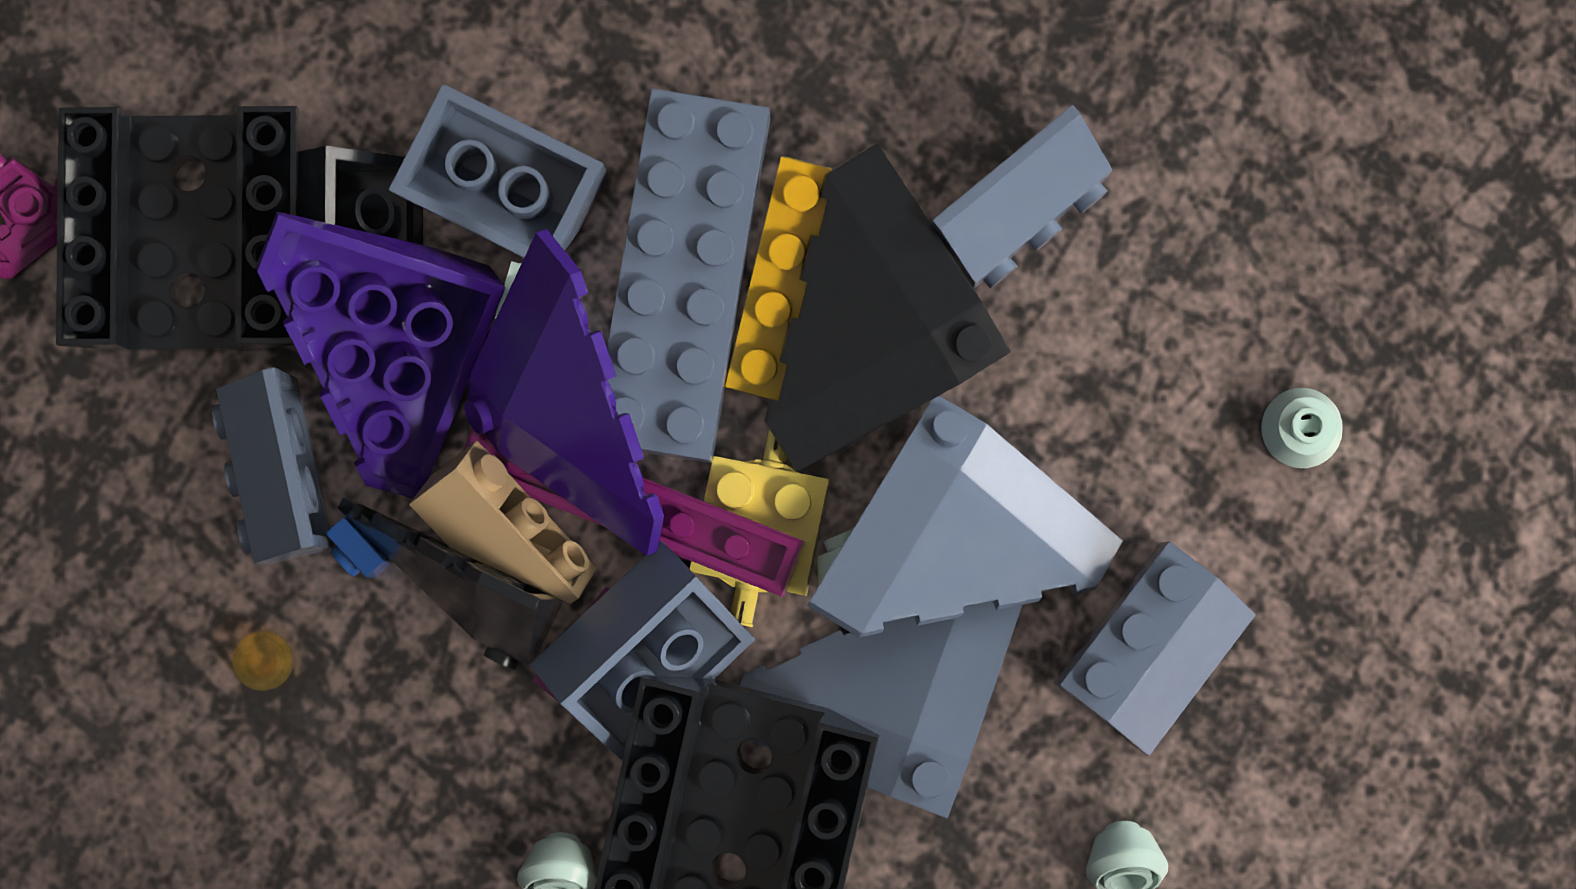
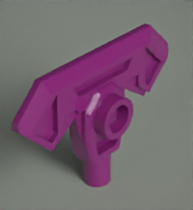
(29, 215)

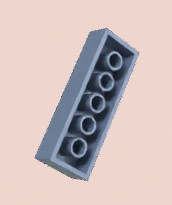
(685, 269)

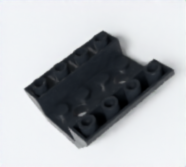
(135, 233)
(694, 797)

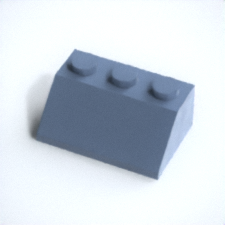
(497, 175)
(1024, 199)
(272, 467)
(647, 624)
(1155, 646)

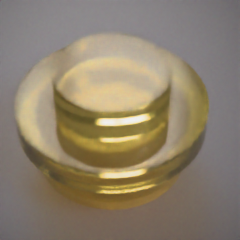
(263, 660)

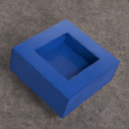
(356, 551)

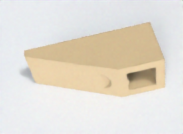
(494, 521)

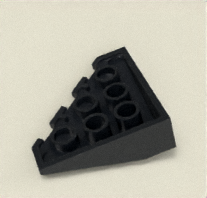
(879, 317)
(480, 599)

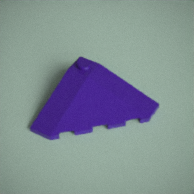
(386, 334)
(548, 399)

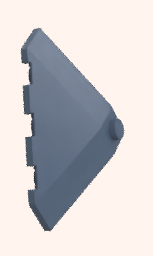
(960, 528)
(913, 688)

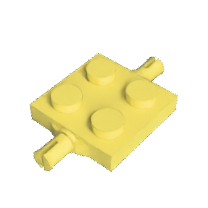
(775, 498)

